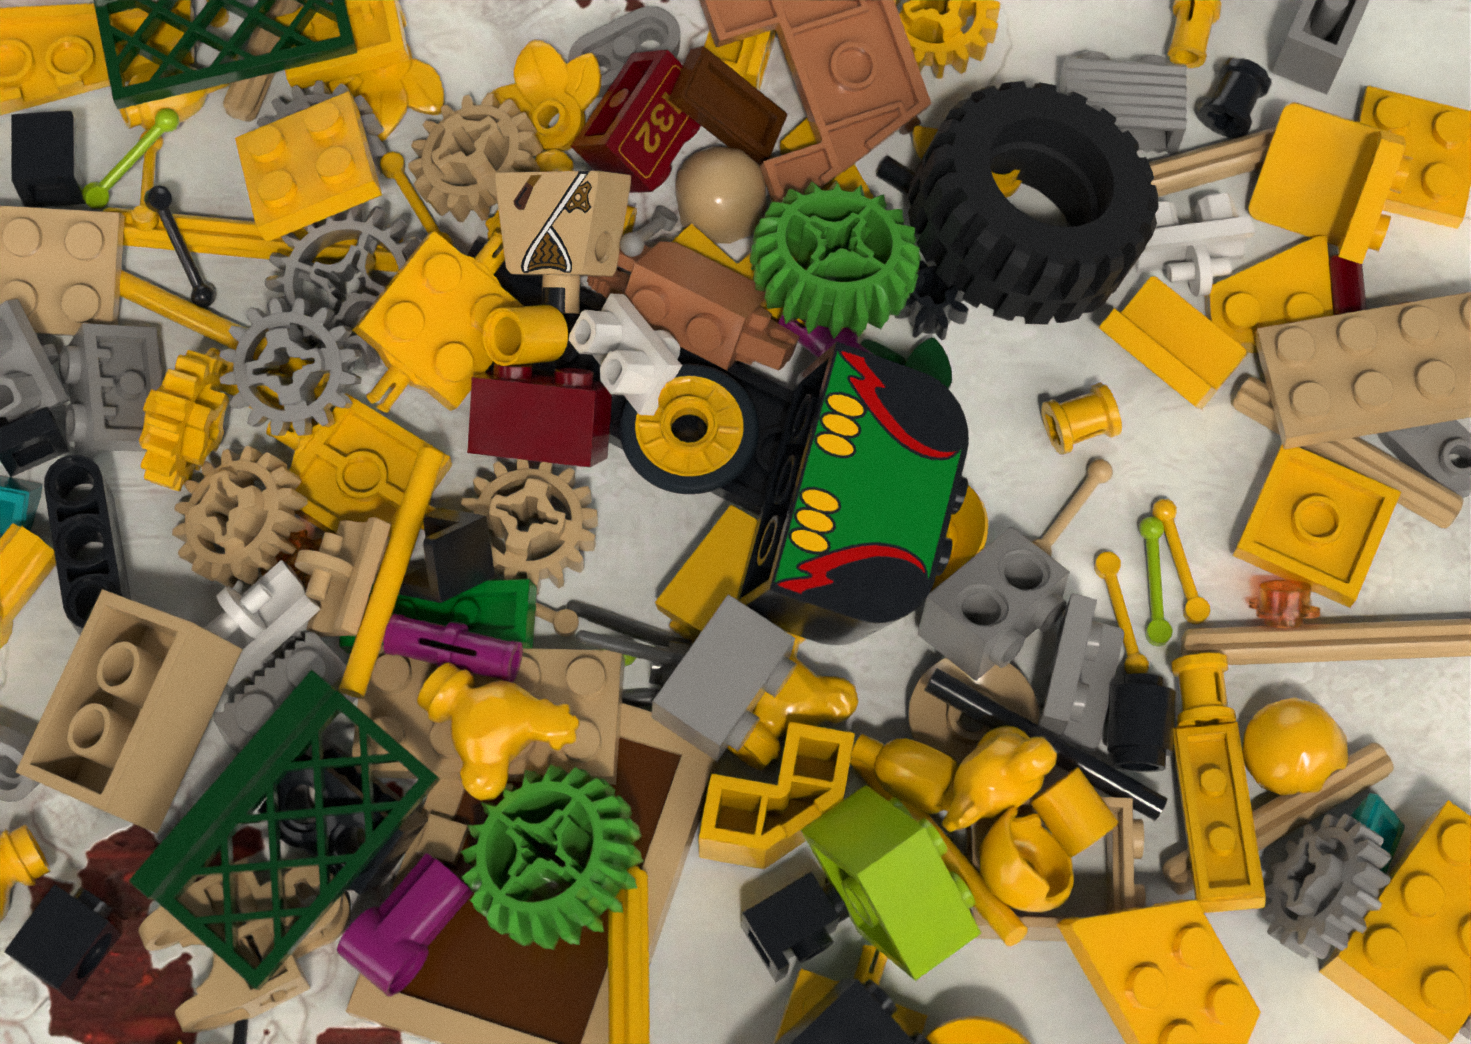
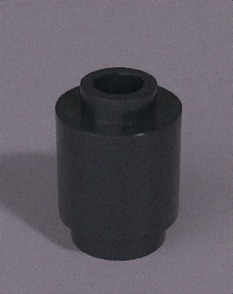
(1141, 723)

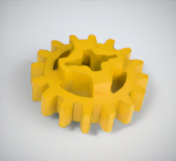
(937, 36)
(183, 420)

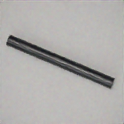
(1068, 756)

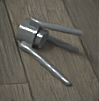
(664, 656)

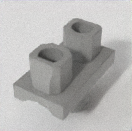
(25, 367)

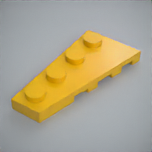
(60, 52)

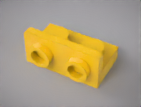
(377, 35)

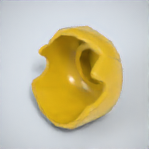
(1293, 747)
(1025, 864)

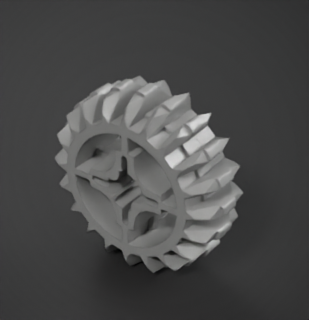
(359, 258)

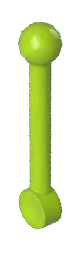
(96, 193)
(1159, 630)

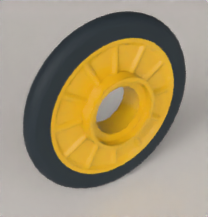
(699, 464)

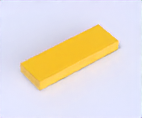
(1218, 818)

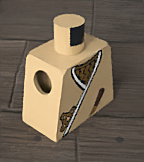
(562, 228)

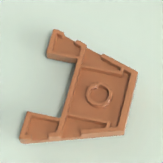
(849, 72)

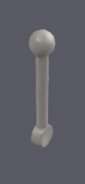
(633, 243)

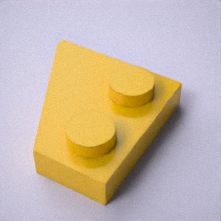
(1273, 293)

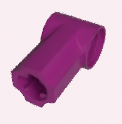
(392, 940)

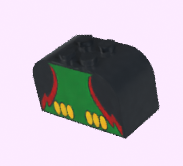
(857, 499)

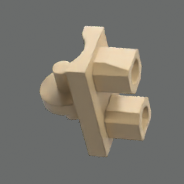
(343, 575)

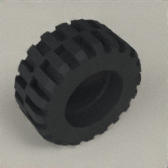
(1069, 157)

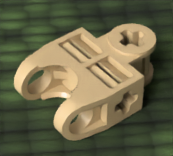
(225, 994)

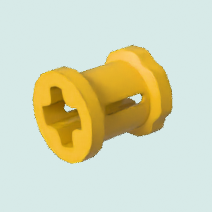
(1081, 418)
(1202, 689)

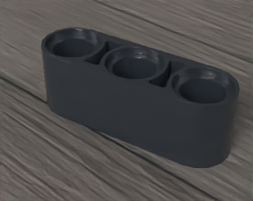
(81, 523)

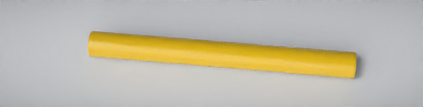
(195, 318)
(391, 573)
(991, 909)

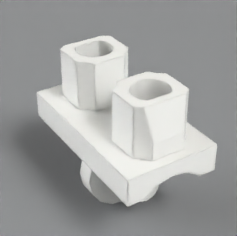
(1197, 249)
(630, 353)
(263, 619)

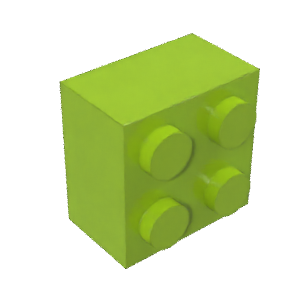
(894, 880)

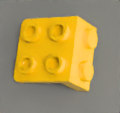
(1330, 179)

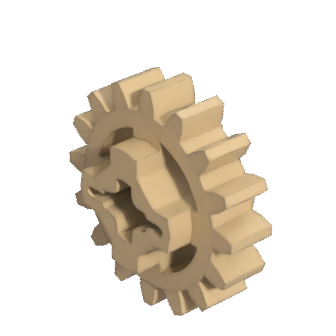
(467, 149)
(239, 516)
(552, 532)

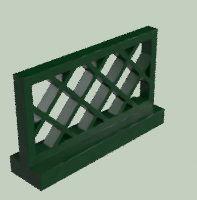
(222, 69)
(242, 789)

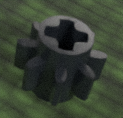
(933, 304)

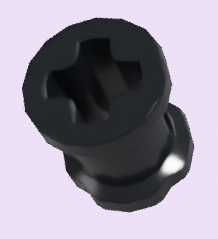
(1235, 97)

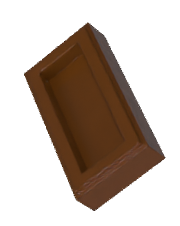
(727, 105)

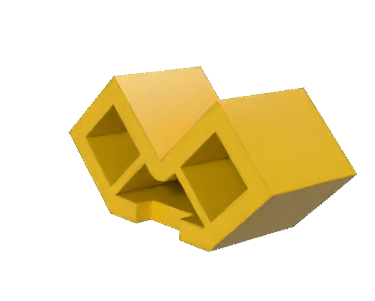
(763, 822)

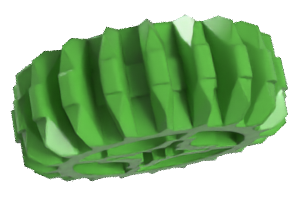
(850, 256)
(520, 892)

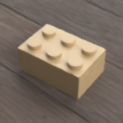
(129, 710)

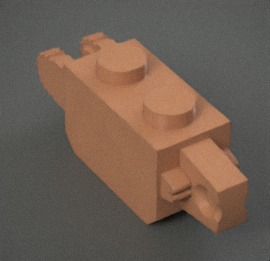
(701, 306)

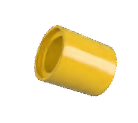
(525, 335)
(1074, 812)

